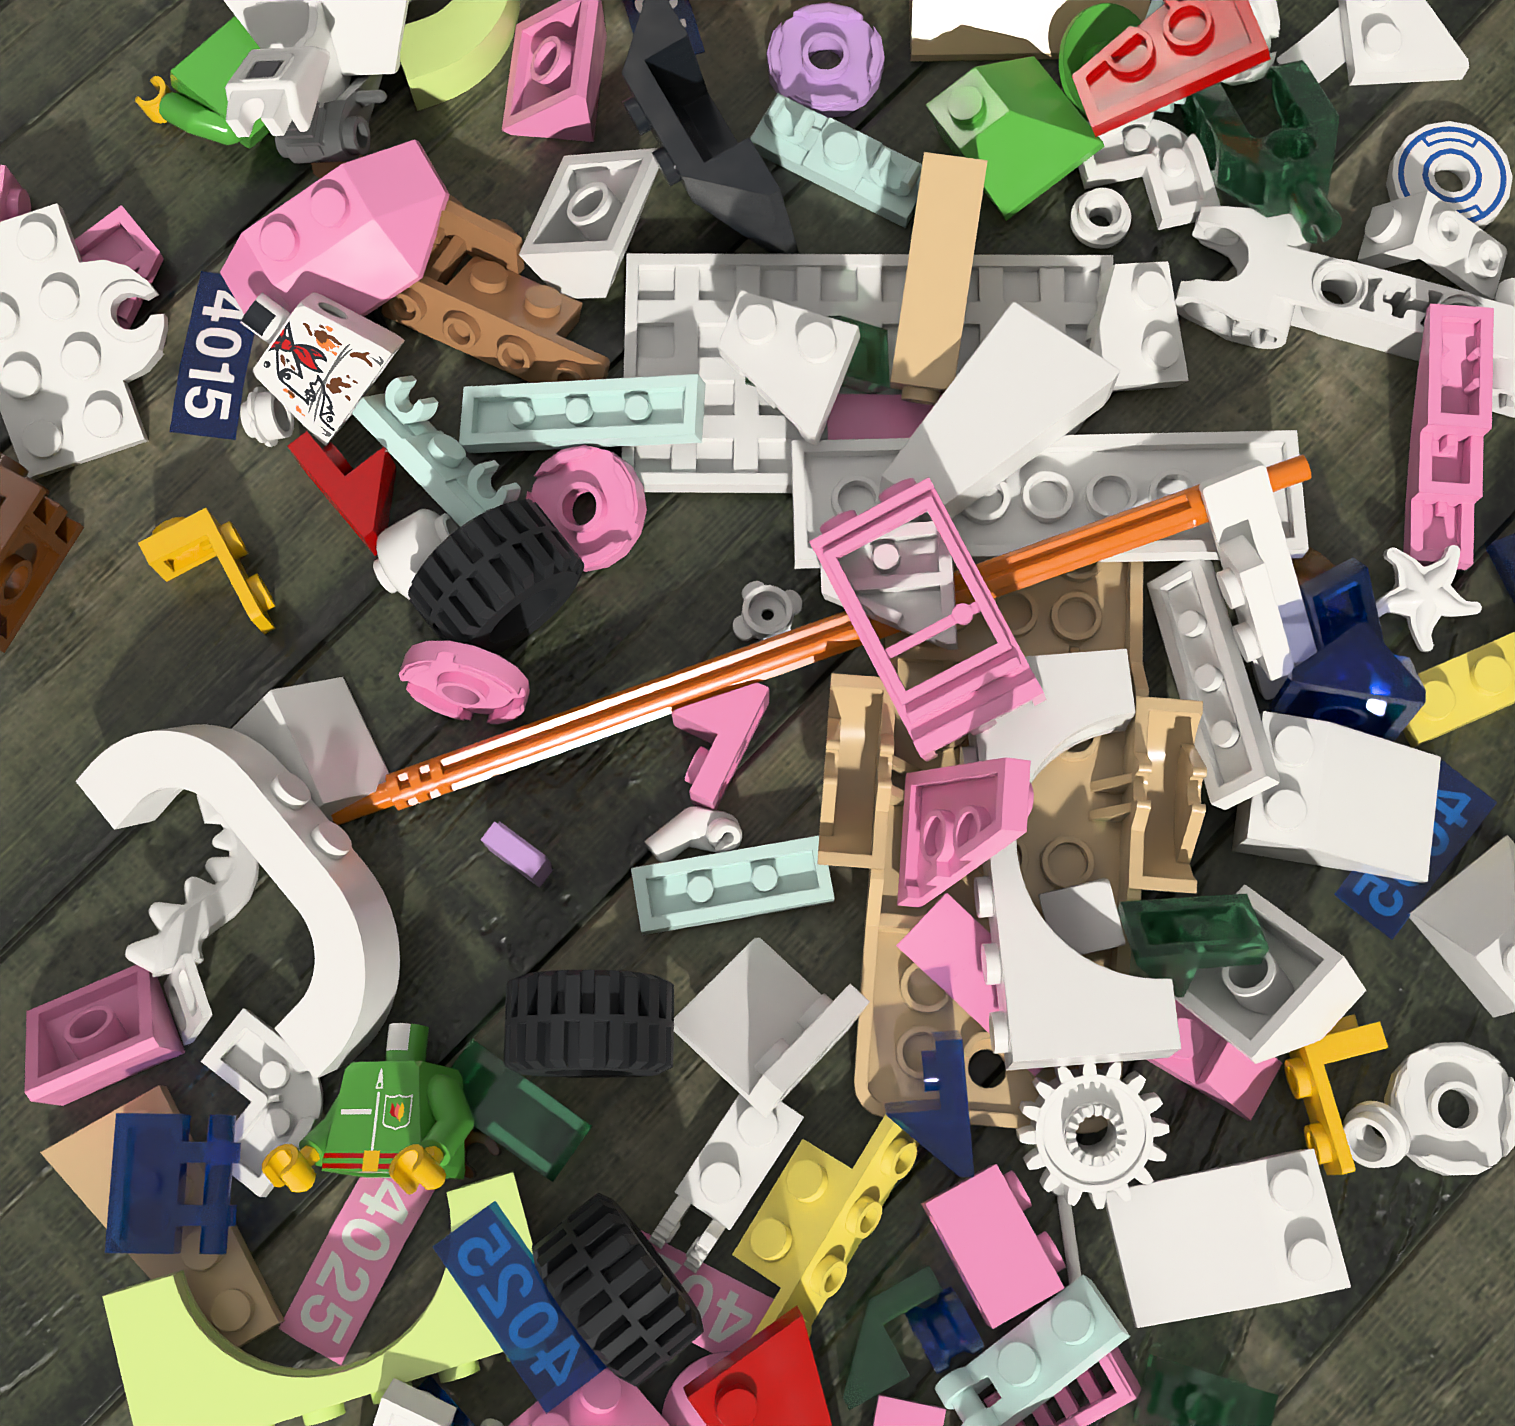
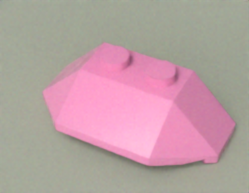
(347, 236)

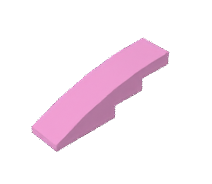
(1448, 432)

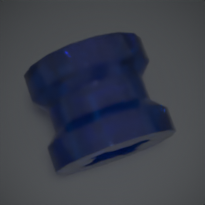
(944, 1329)

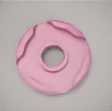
(617, 496)
(464, 680)

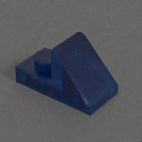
(1339, 602)
(943, 1122)

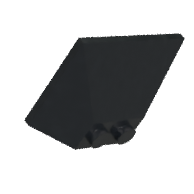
(693, 136)

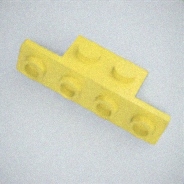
(820, 1218)

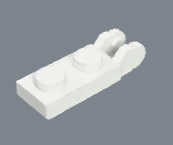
(728, 1173)

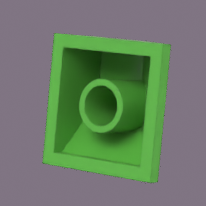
(1018, 124)

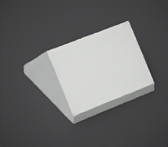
(319, 739)

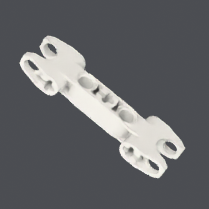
(1283, 286)

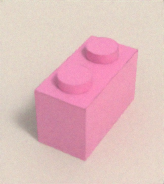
(995, 1245)

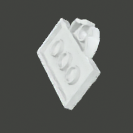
(63, 348)

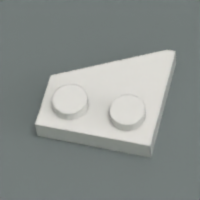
(1398, 43)
(903, 580)

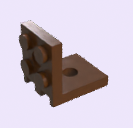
(32, 544)

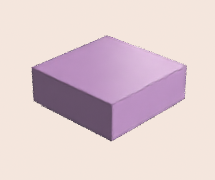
(517, 853)

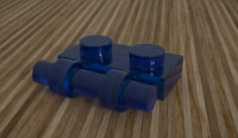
(150, 1184)

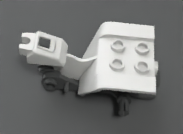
(315, 73)

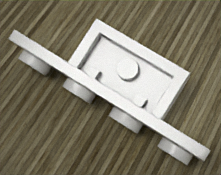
(1258, 574)

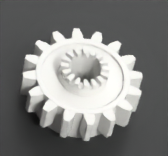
(1112, 1160)

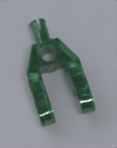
(1279, 171)

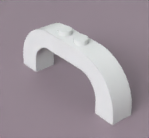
(298, 849)

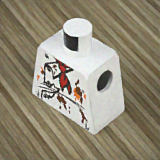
(319, 358)

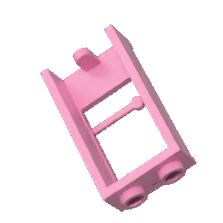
(966, 695)

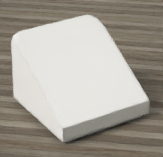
(1084, 916)

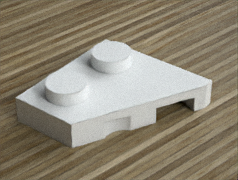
(1139, 327)
(790, 357)

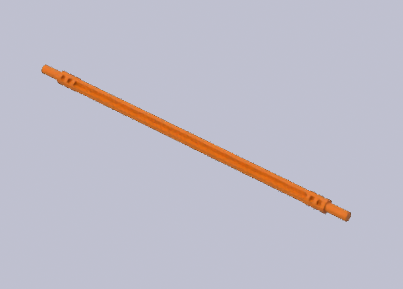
(782, 653)

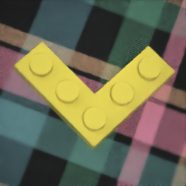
(1465, 690)

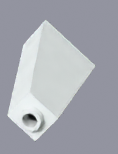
(1003, 410)

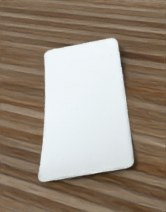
(1320, 48)

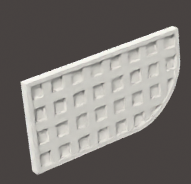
(684, 300)

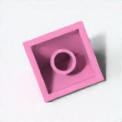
(557, 72)
(98, 1037)

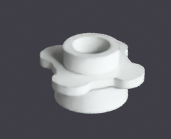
(759, 599)

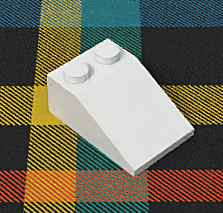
(1342, 801)
(1227, 1239)

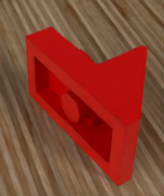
(359, 494)

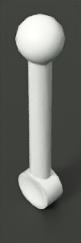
(1068, 1234)

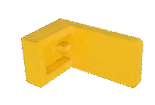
(190, 541)
(1310, 1081)

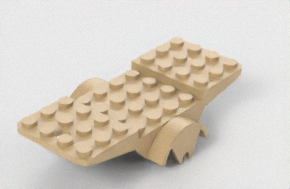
(1100, 810)

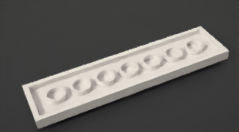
(1054, 492)

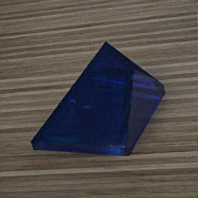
(1354, 686)

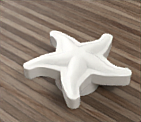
(1424, 593)

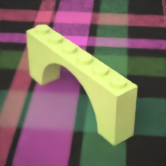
(191, 1375)

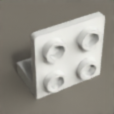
(765, 1024)

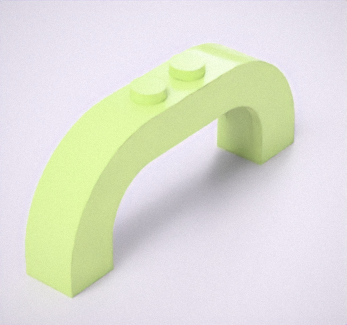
(456, 48)

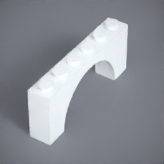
(1049, 996)

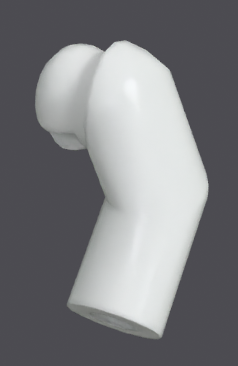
(697, 829)

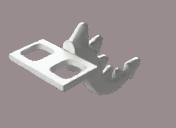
(186, 926)

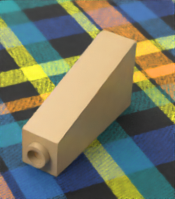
(937, 276)

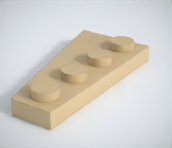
(223, 1285)

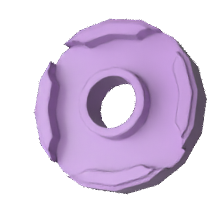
(834, 29)

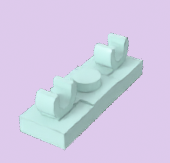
(839, 159)
(429, 454)

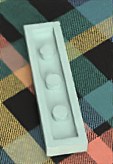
(583, 413)

